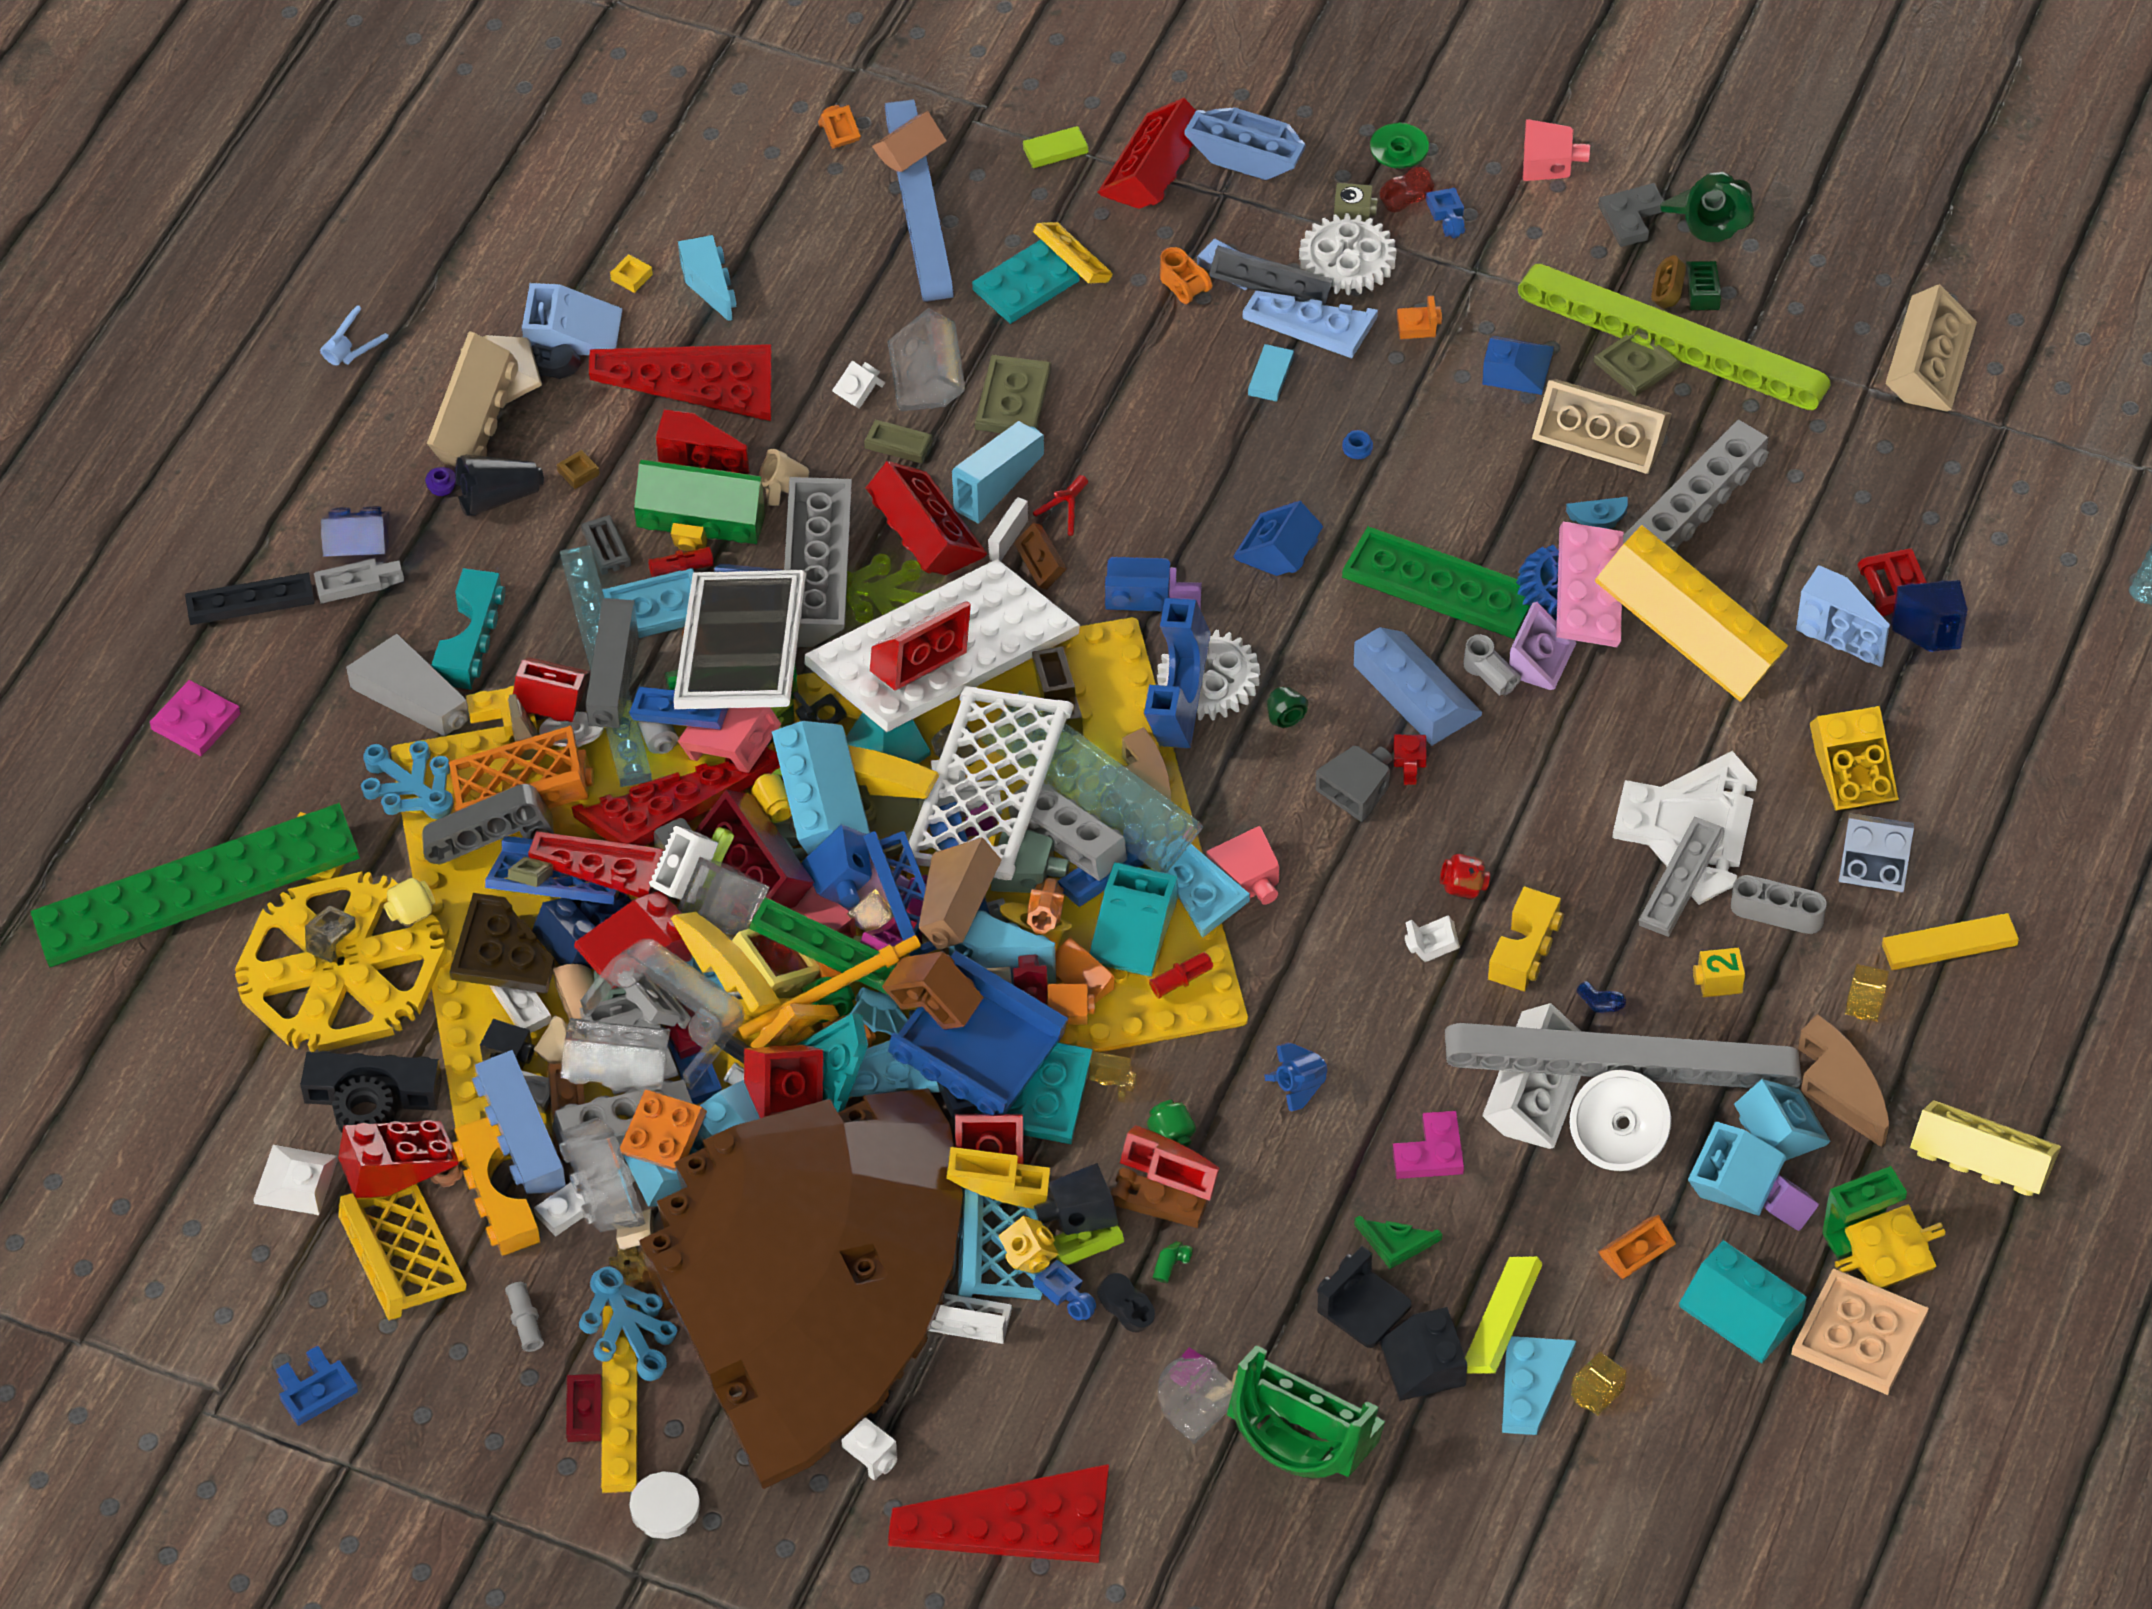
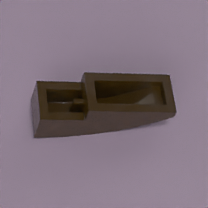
(1057, 682)

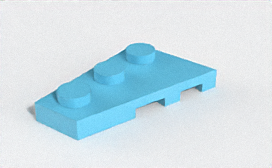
(1531, 1379)

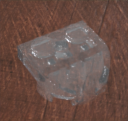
(1194, 1395)

